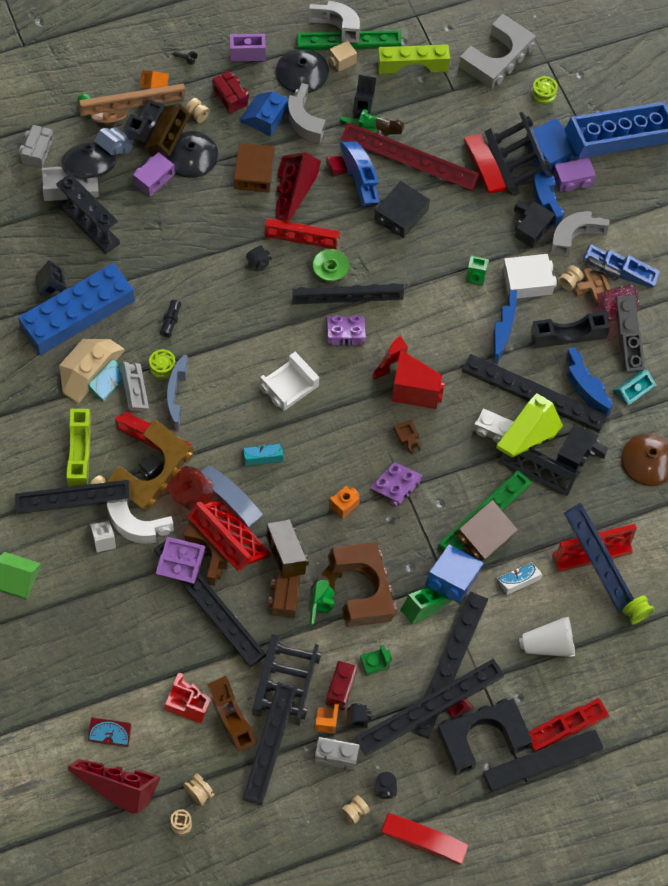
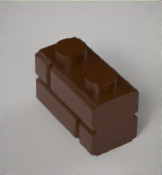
(285, 595)

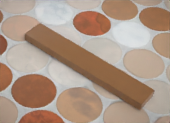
(131, 99)

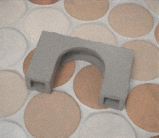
(492, 70)

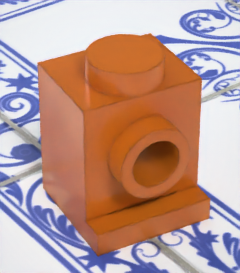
(340, 505)

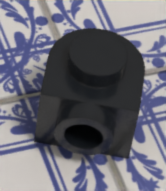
(258, 258)
(150, 468)
(358, 716)
(386, 785)

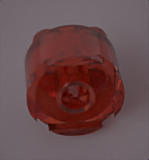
(191, 487)

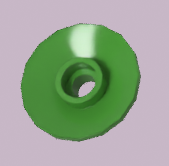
(334, 259)

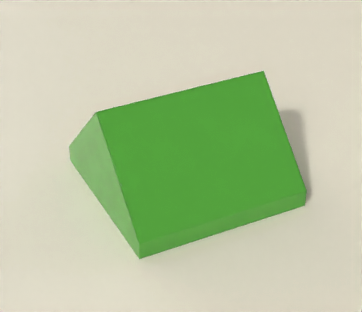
(17, 574)

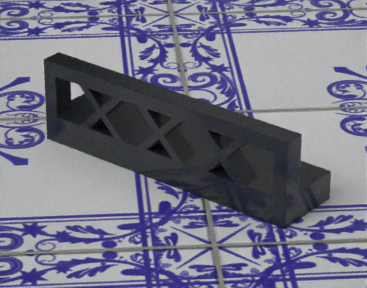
(547, 463)

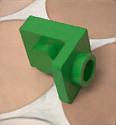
(477, 270)
(376, 661)

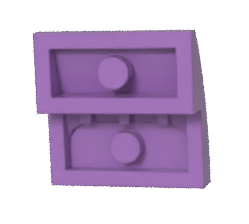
(180, 560)

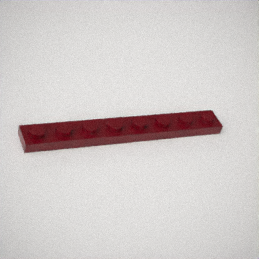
(411, 156)

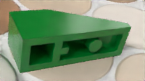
(423, 604)

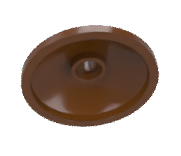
(641, 465)

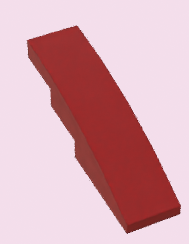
(485, 163)
(568, 724)
(424, 838)

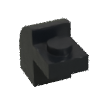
(365, 93)

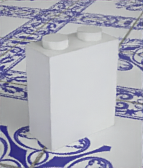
(529, 275)

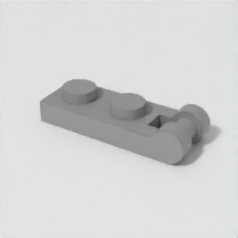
(134, 386)

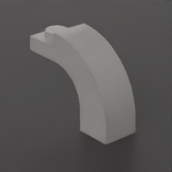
(338, 15)
(303, 124)
(573, 226)

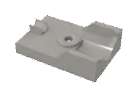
(54, 174)

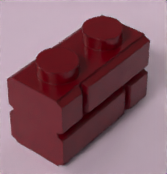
(230, 92)
(341, 685)

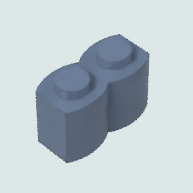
(114, 141)

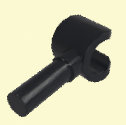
(189, 58)

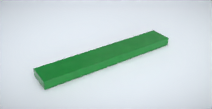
(367, 40)
(503, 497)

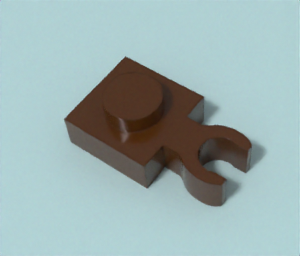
(407, 434)

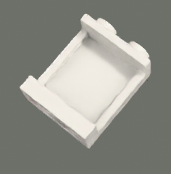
(289, 382)

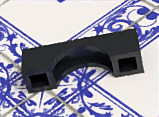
(591, 327)

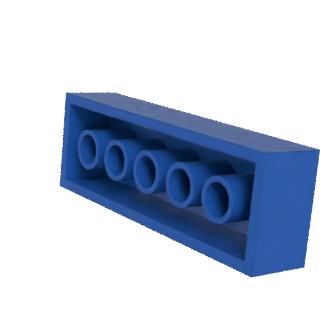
(618, 130)
(76, 308)

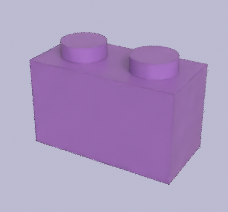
(247, 47)
(153, 174)
(574, 175)

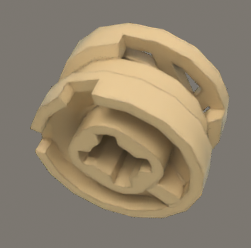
(198, 789)

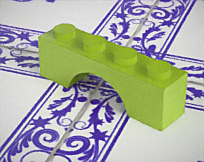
(434, 57)
(79, 447)

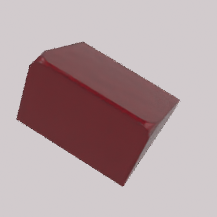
(336, 165)
(462, 707)

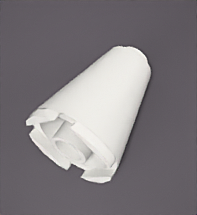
(550, 639)

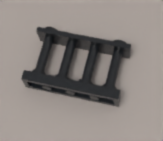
(500, 154)
(88, 213)
(271, 666)

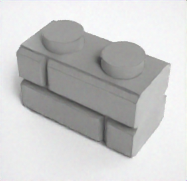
(36, 146)
(336, 753)

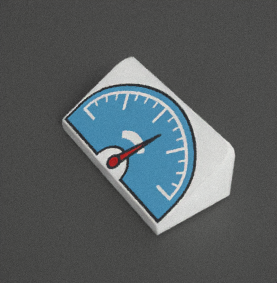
(519, 578)

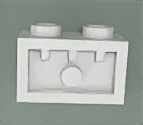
(492, 425)

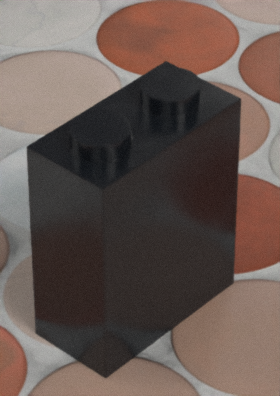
(401, 209)

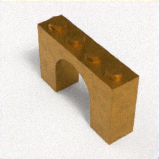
(176, 454)

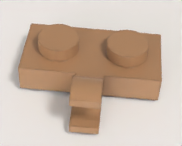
(594, 283)

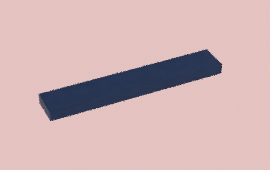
(599, 556)

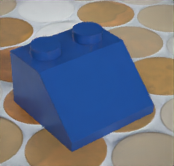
(266, 112)

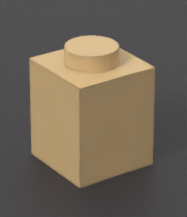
(343, 56)

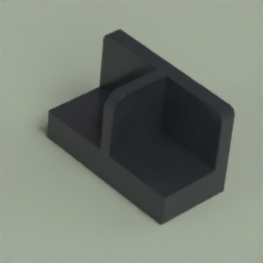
(50, 278)

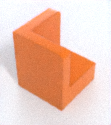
(153, 79)
(326, 719)

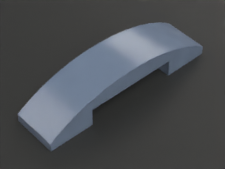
(178, 373)
(233, 497)

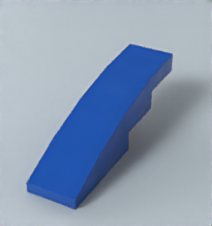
(630, 267)
(503, 329)

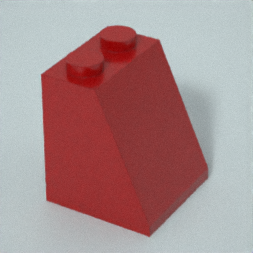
(417, 383)

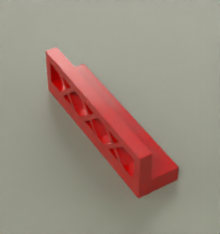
(301, 233)
(136, 428)

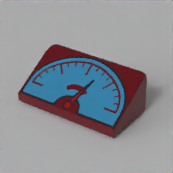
(109, 732)

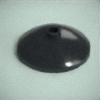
(302, 67)
(88, 160)
(197, 160)

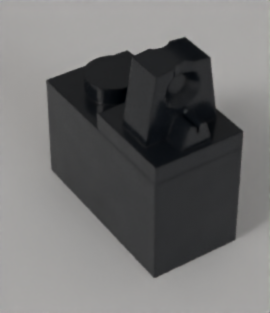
(534, 223)
(579, 446)

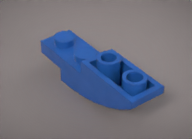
(362, 170)
(544, 195)
(587, 387)

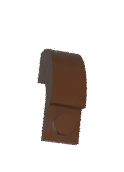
(218, 561)
(230, 715)

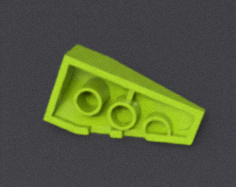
(533, 426)

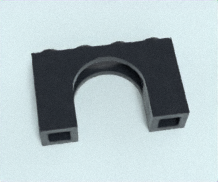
(503, 716)

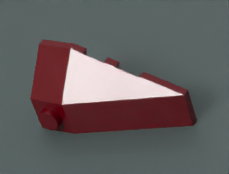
(296, 177)
(122, 788)

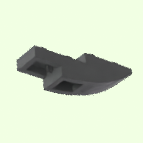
(629, 334)

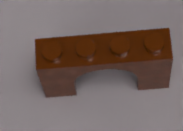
(367, 560)

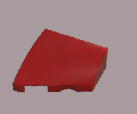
(390, 357)
(187, 700)

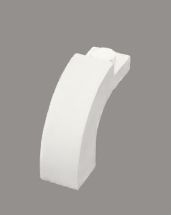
(134, 529)

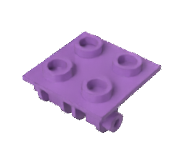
(346, 328)
(397, 483)

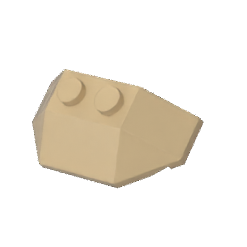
(85, 364)

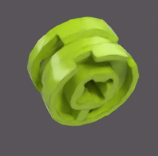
(544, 91)
(162, 364)
(638, 609)

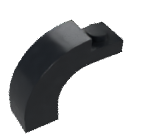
(142, 126)

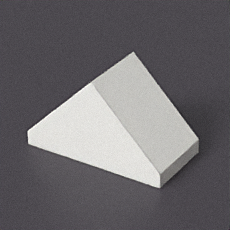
(103, 536)

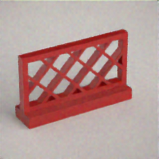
(616, 540)
(226, 542)

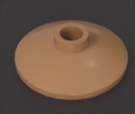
(109, 118)

